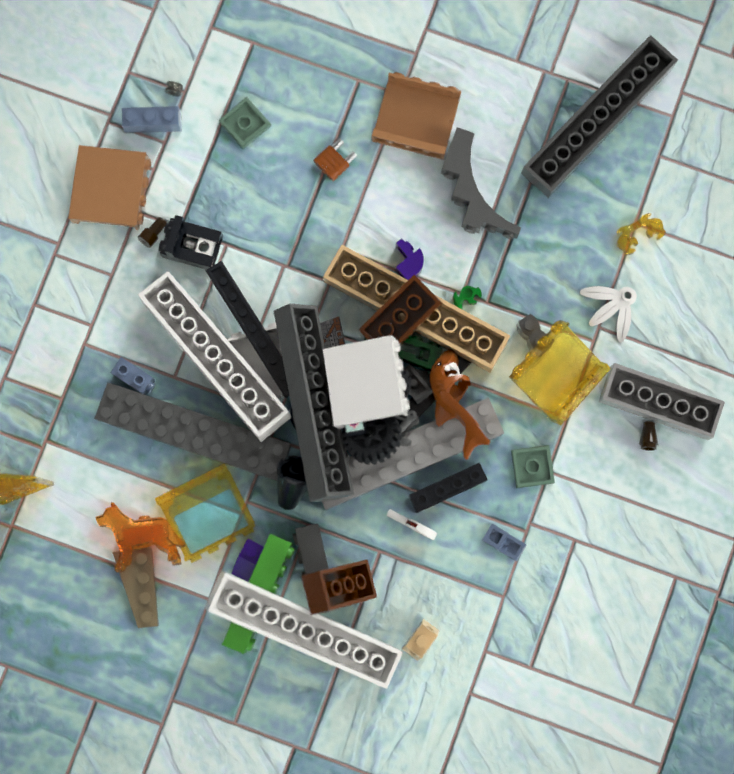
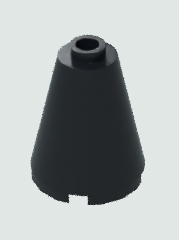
(291, 482)

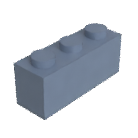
(151, 119)

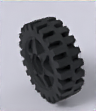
(377, 447)

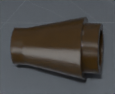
(648, 436)

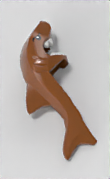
(447, 395)

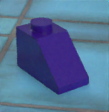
(247, 560)

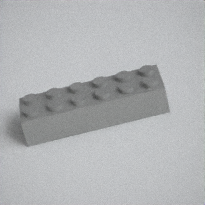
(661, 401)

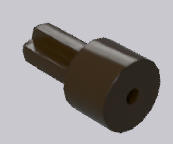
(150, 235)

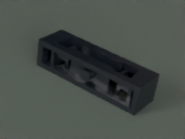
(447, 488)

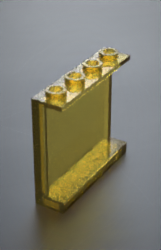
(559, 372)

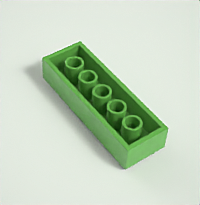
(265, 575)

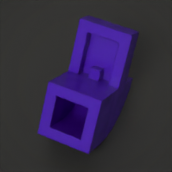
(413, 260)

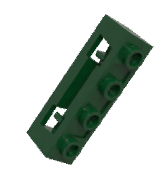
(416, 343)

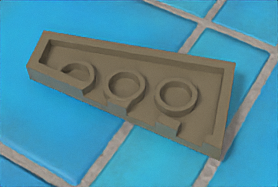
(140, 587)

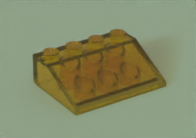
(18, 486)

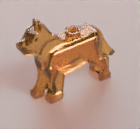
(140, 534)

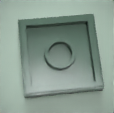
(244, 123)
(532, 466)

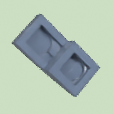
(504, 542)

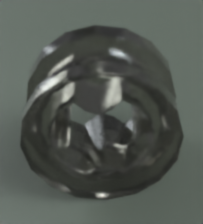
(173, 88)

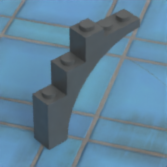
(479, 213)

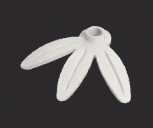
(618, 302)

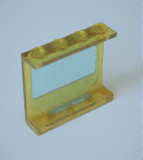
(207, 512)

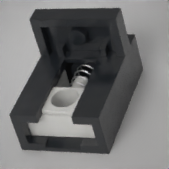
(175, 237)

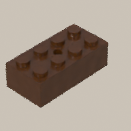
(412, 300)
(339, 587)

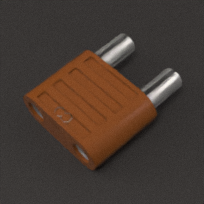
(332, 162)

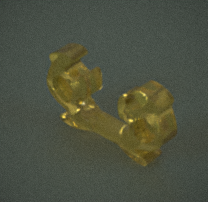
(654, 226)

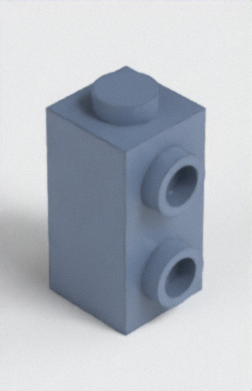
(133, 376)

